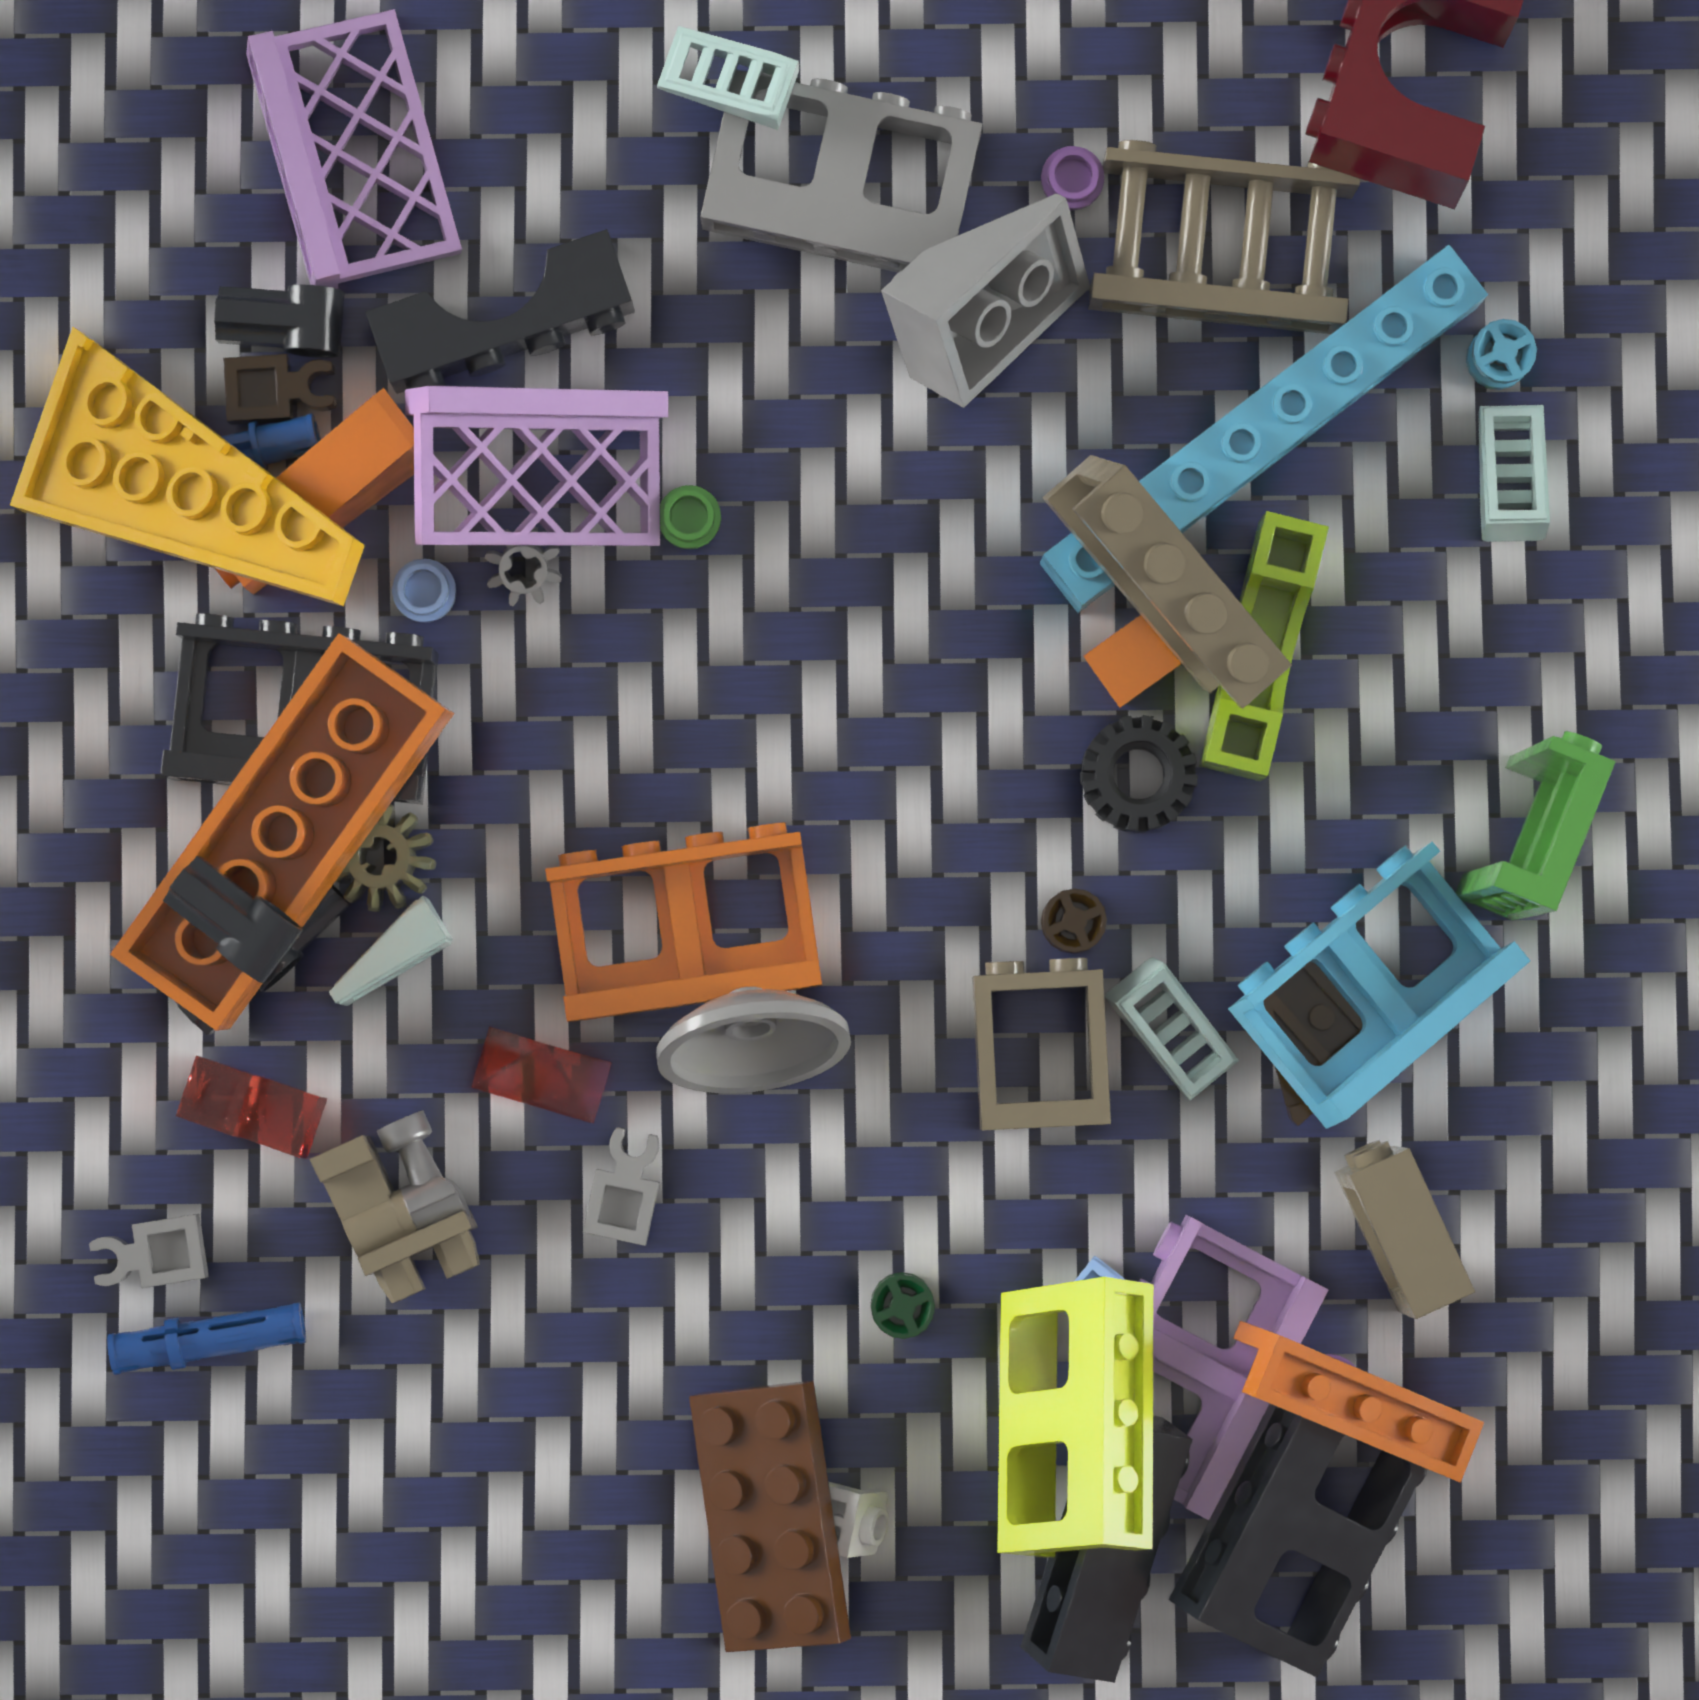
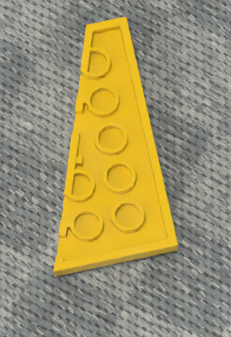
(153, 475)

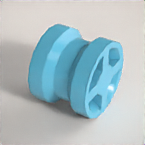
(1512, 346)

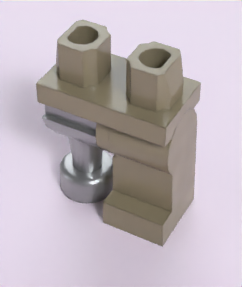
(399, 1224)

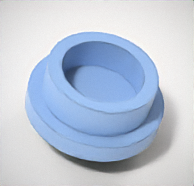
(424, 590)

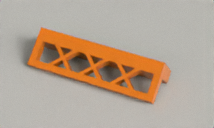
(1358, 1403)

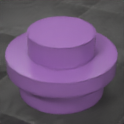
(1074, 175)

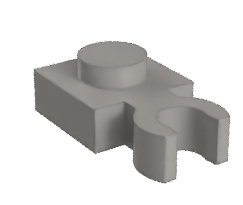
(622, 1200)
(161, 1251)

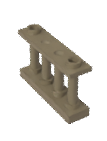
(1187, 291)

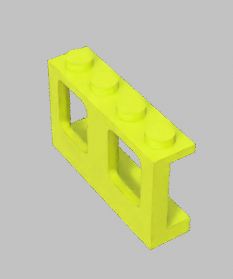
(1098, 1414)

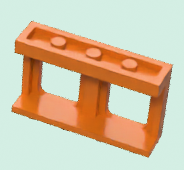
(690, 963)

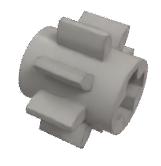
(518, 583)

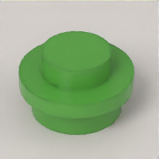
(689, 517)

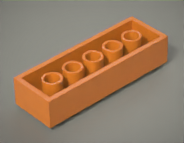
(290, 819)

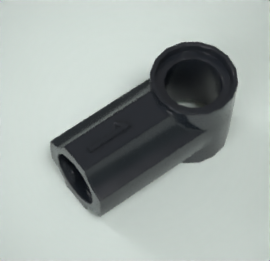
(299, 320)
(247, 928)

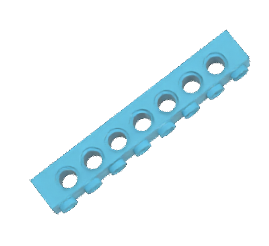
(1290, 408)

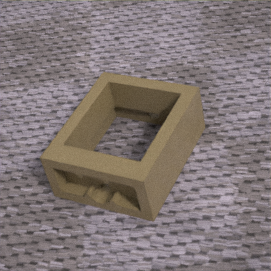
(1040, 1114)
(1403, 1229)

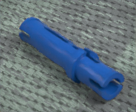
(194, 1340)

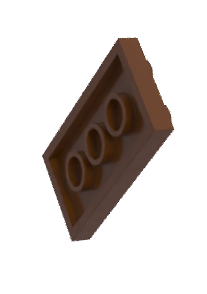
(770, 1517)

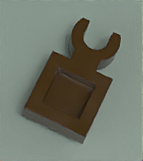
(266, 388)

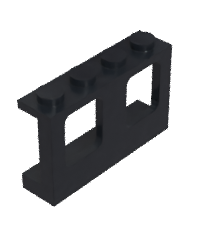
(219, 757)
(1275, 1510)

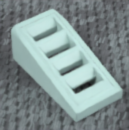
(767, 113)
(1513, 524)
(402, 946)
(1138, 985)

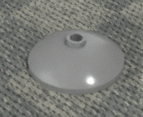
(752, 1042)

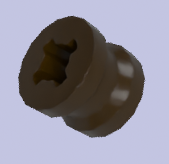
(1082, 916)

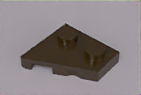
(1315, 1021)

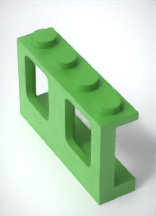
(1554, 831)

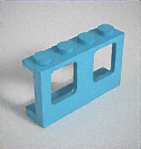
(1395, 1019)

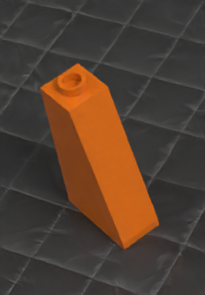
(350, 467)

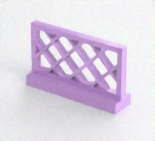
(299, 162)
(536, 410)

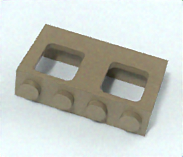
(1166, 579)

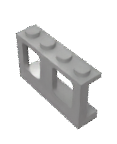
(832, 212)

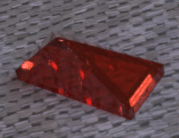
(541, 1075)

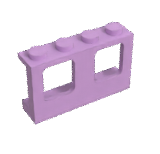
(1217, 1374)

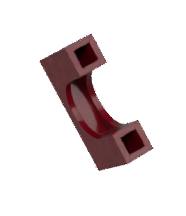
(1379, 132)

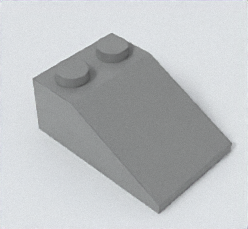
(985, 297)

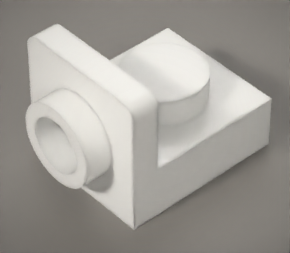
(858, 1519)

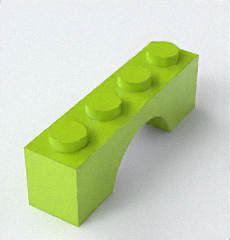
(1276, 596)

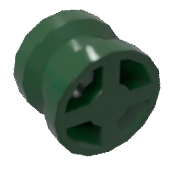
(906, 1314)

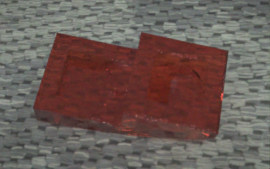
(251, 1107)

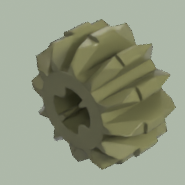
(392, 875)

